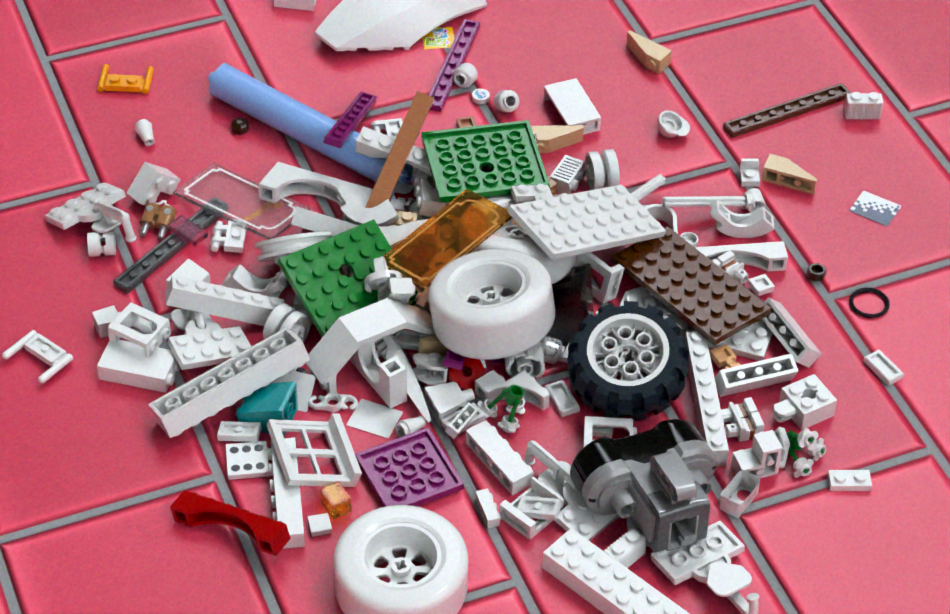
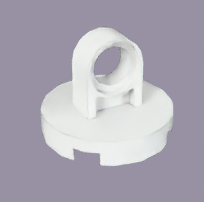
(378, 278)

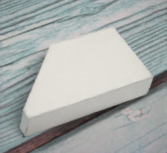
(785, 443)

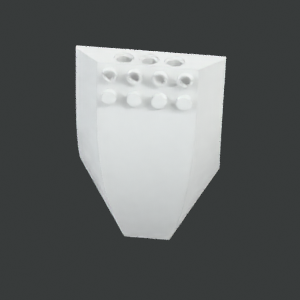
(388, 22)

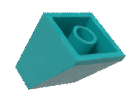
(273, 401)

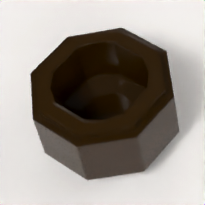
(240, 126)
(816, 272)

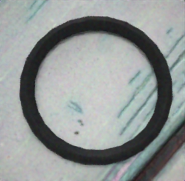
(865, 314)

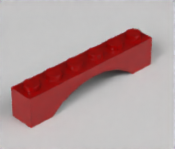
(198, 510)

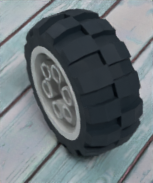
(639, 332)

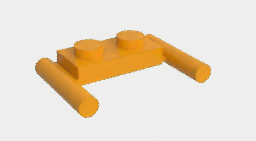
(124, 83)

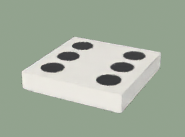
(247, 460)

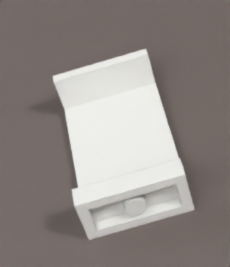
(573, 104)

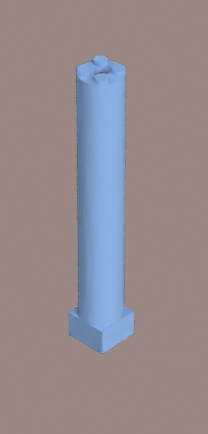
(293, 119)

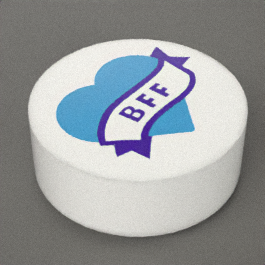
(480, 96)

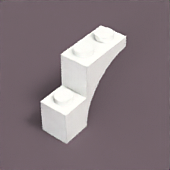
(105, 316)
(492, 385)

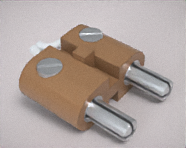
(157, 217)

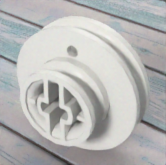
(281, 246)

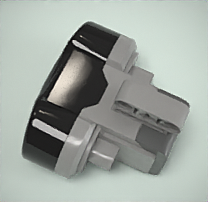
(652, 478)

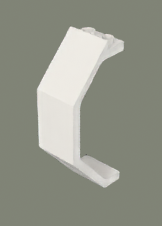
(359, 329)

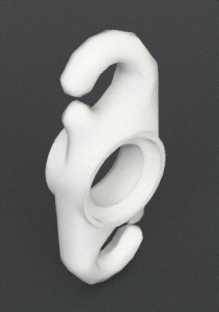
(341, 398)

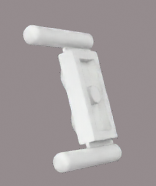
(44, 350)

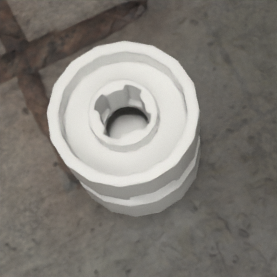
(95, 247)

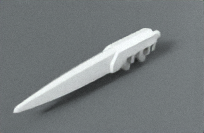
(389, 348)

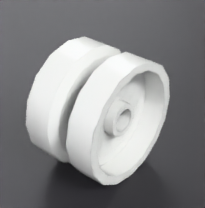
(602, 169)
(287, 316)

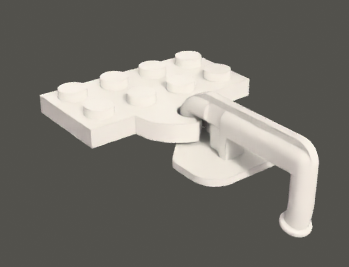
(96, 207)
(204, 340)
(576, 513)
(711, 563)

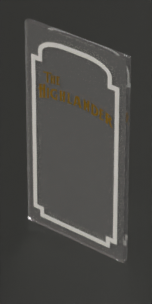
(238, 201)

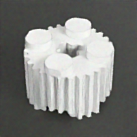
(529, 361)

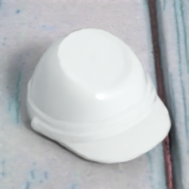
(672, 125)

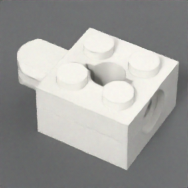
(805, 403)

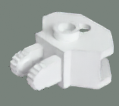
(430, 368)

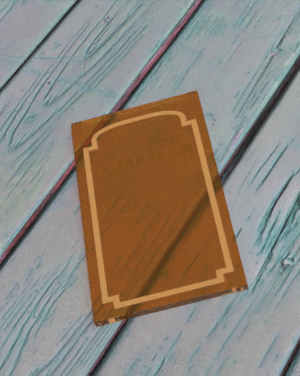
(446, 236)

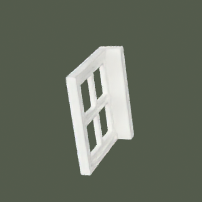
(339, 449)

